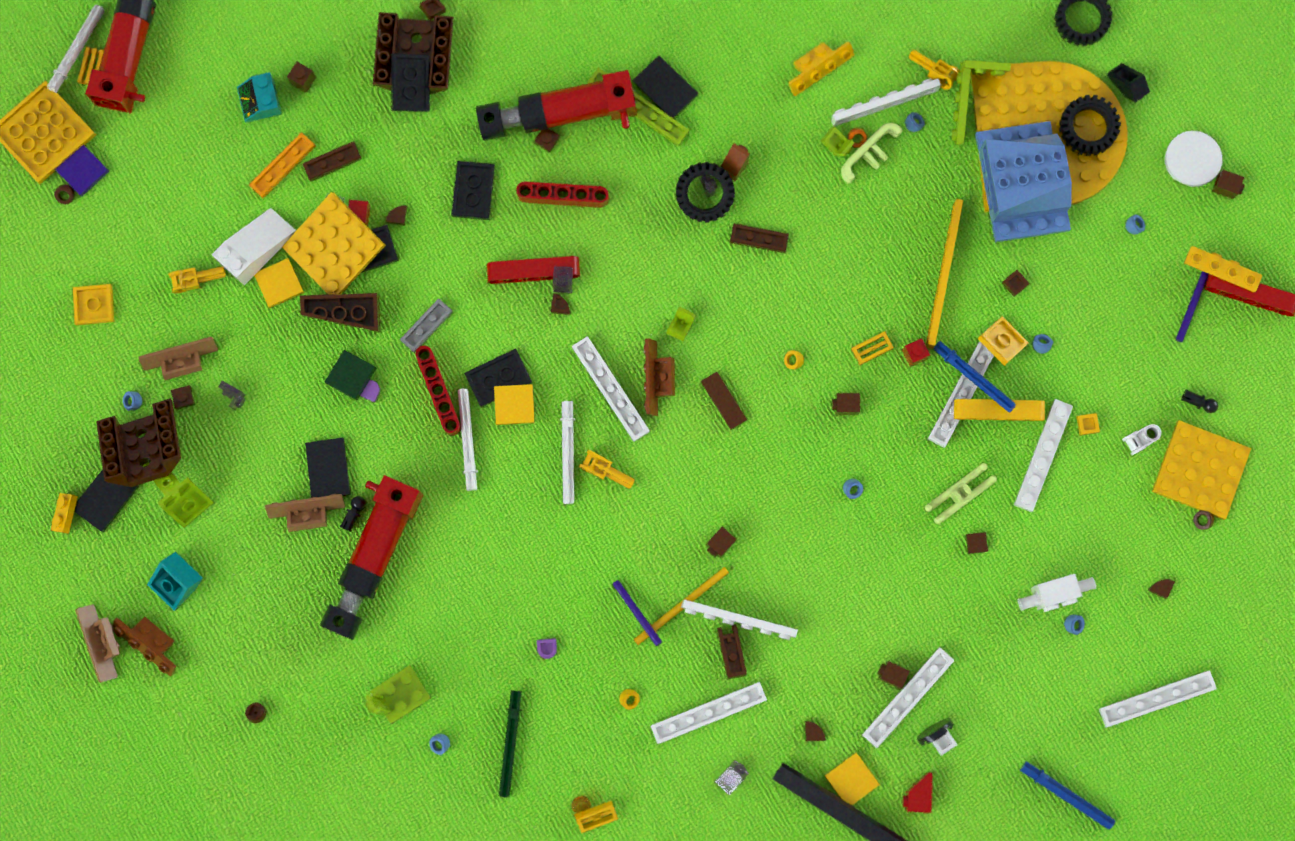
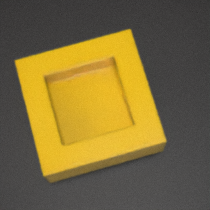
(1088, 424)

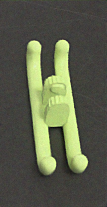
(888, 128)
(960, 493)

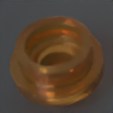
(576, 807)

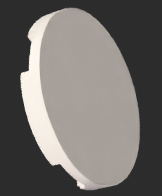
(1193, 158)

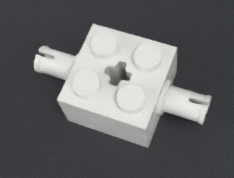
(1051, 593)

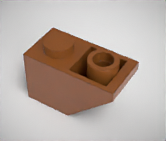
(736, 161)

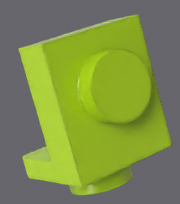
(837, 142)
(681, 324)

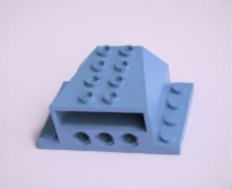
(1025, 181)

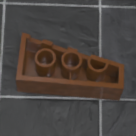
(344, 309)

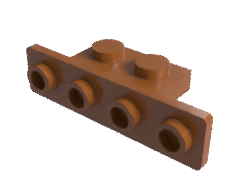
(659, 377)
(149, 641)

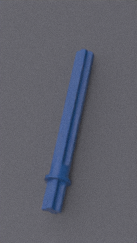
(951, 357)
(1067, 795)

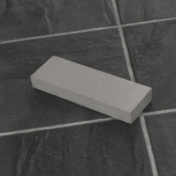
(426, 325)

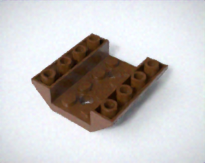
(396, 36)
(125, 453)

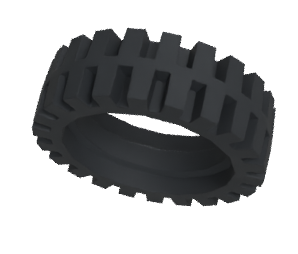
(1079, 38)

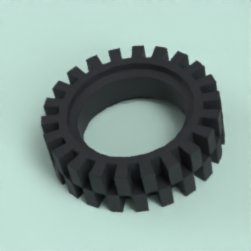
(1104, 110)
(705, 214)

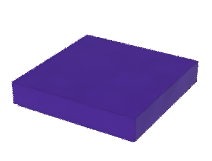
(82, 170)

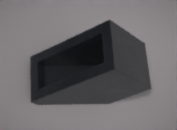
(1129, 82)

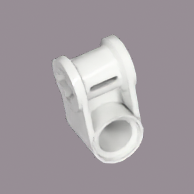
(1139, 440)

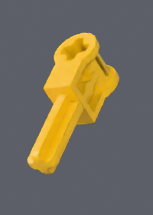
(938, 70)
(190, 278)
(602, 468)

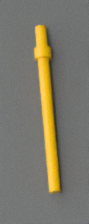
(676, 609)

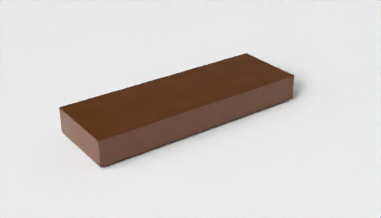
(332, 161)
(759, 238)
(723, 400)

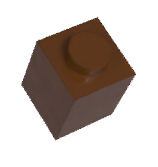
(301, 77)
(1228, 184)
(846, 404)
(720, 543)
(893, 674)

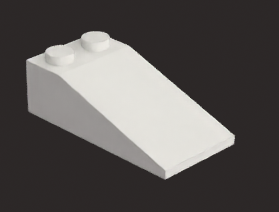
(254, 245)

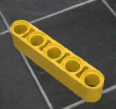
(990, 410)

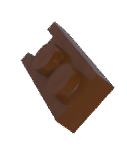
(732, 653)

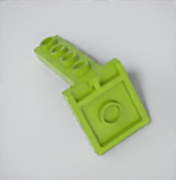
(961, 96)
(181, 499)
(397, 695)

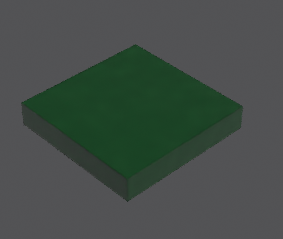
(350, 375)

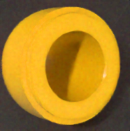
(799, 359)
(625, 695)

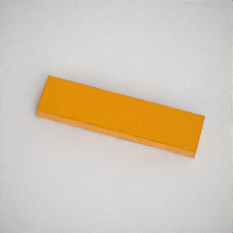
(282, 165)

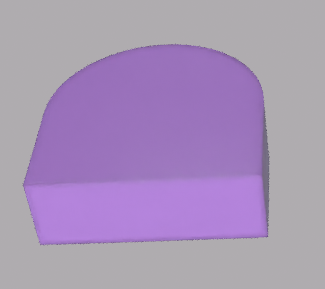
(371, 391)
(547, 648)

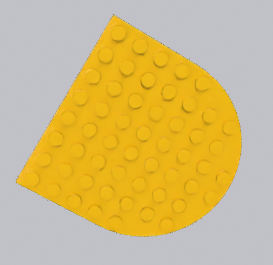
(1041, 94)

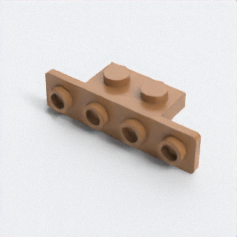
(179, 359)
(306, 512)
(99, 641)

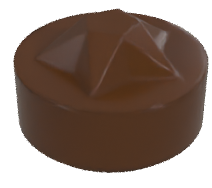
(255, 713)

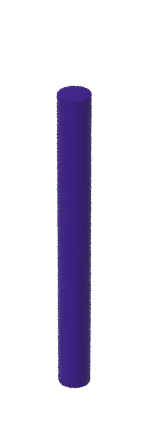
(1192, 306)
(637, 613)

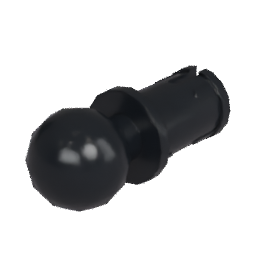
(1209, 405)
(357, 503)

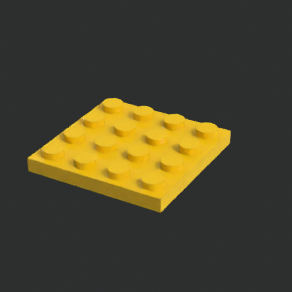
(43, 132)
(333, 245)
(1201, 469)

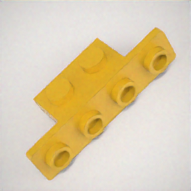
(818, 64)
(1226, 270)

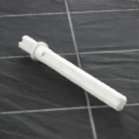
(75, 48)
(467, 440)
(568, 452)

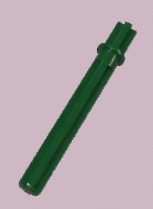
(510, 742)

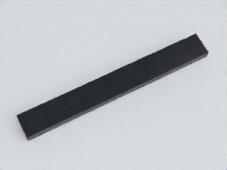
(833, 805)

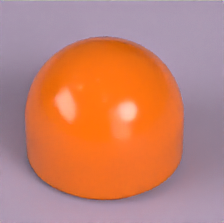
(854, 131)

